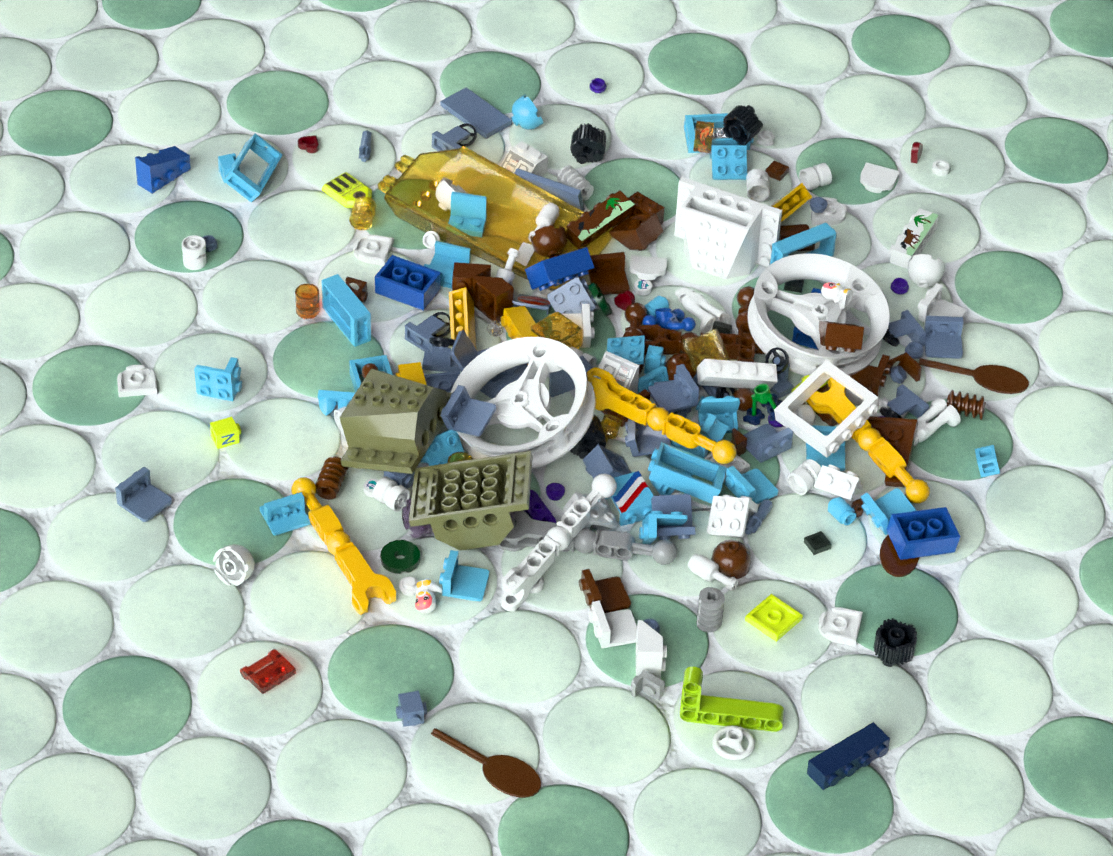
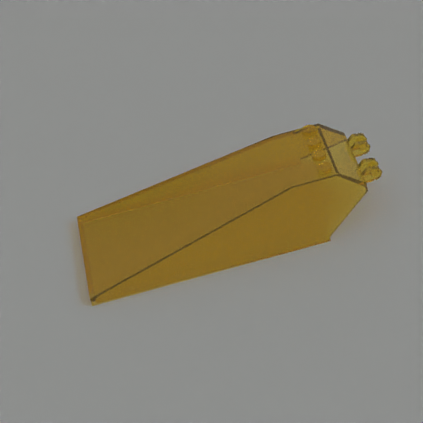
(510, 204)

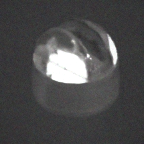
(494, 328)

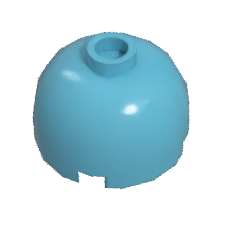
(525, 114)

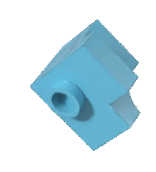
(713, 428)

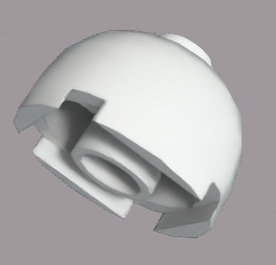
(444, 191)
(925, 270)
(234, 564)

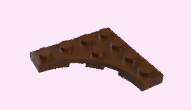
(900, 435)

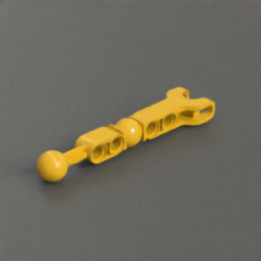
(641, 410)
(869, 439)
(362, 579)

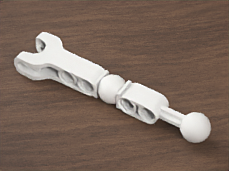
(557, 539)

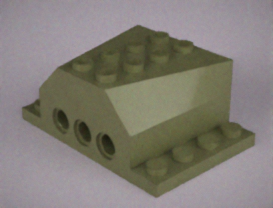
(391, 423)
(472, 499)

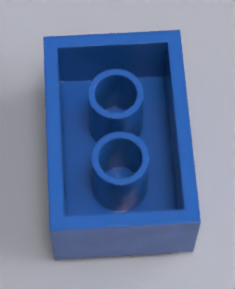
(559, 269)
(407, 282)
(923, 533)

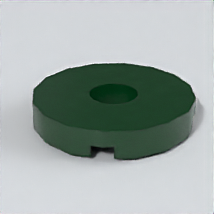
(600, 299)
(400, 548)

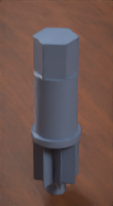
(365, 146)
(756, 519)

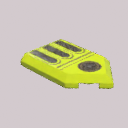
(346, 189)

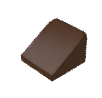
(739, 441)

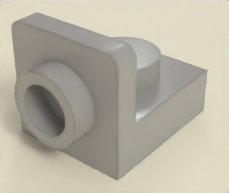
(649, 684)

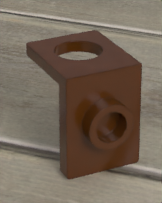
(361, 293)
(908, 364)

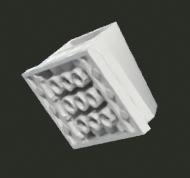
(724, 230)

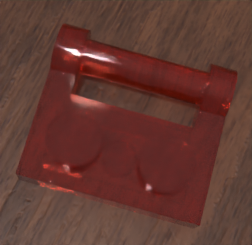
(270, 675)

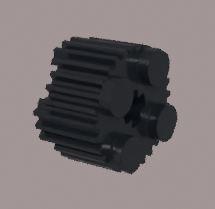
(742, 124)
(588, 144)
(593, 437)
(895, 642)

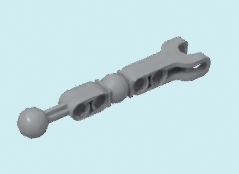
(604, 543)

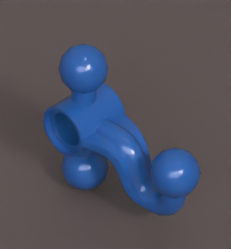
(670, 319)

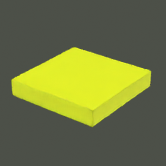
(773, 617)

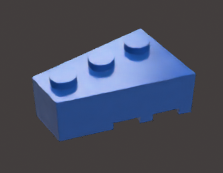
(161, 168)

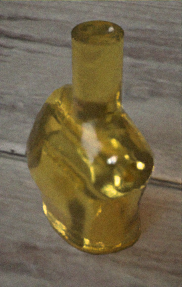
(611, 426)

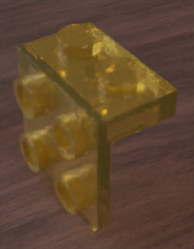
(560, 329)
(705, 347)

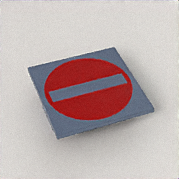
(533, 302)

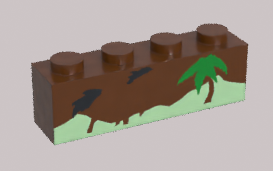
(599, 219)

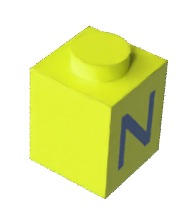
(225, 432)

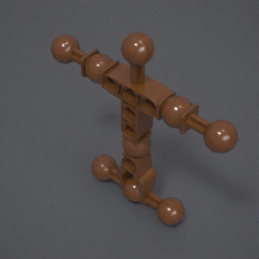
(739, 347)

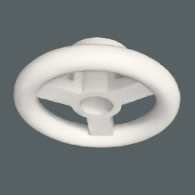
(733, 739)

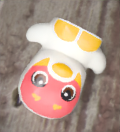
(836, 292)
(425, 595)

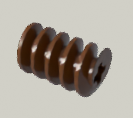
(966, 404)
(330, 478)

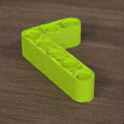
(725, 711)

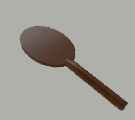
(992, 377)
(891, 562)
(501, 771)

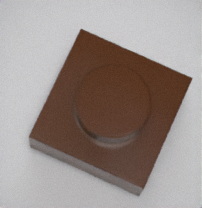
(777, 170)

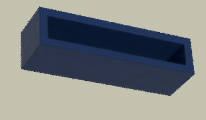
(848, 756)

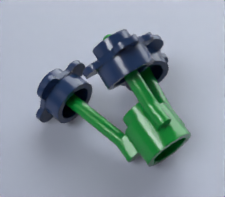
(767, 400)

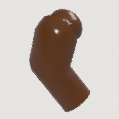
(856, 505)

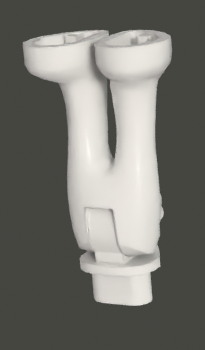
(701, 308)
(944, 415)

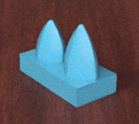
(657, 375)
(330, 399)

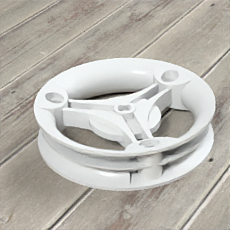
(811, 308)
(528, 400)

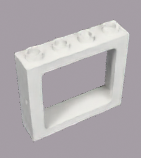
(826, 444)

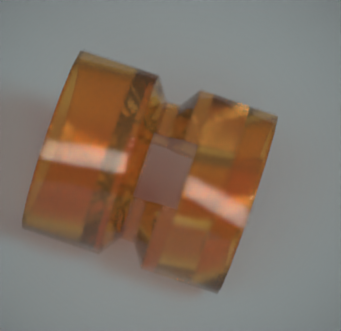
(307, 301)

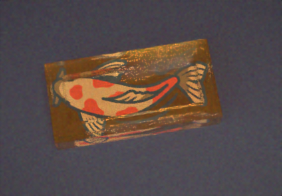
(703, 136)

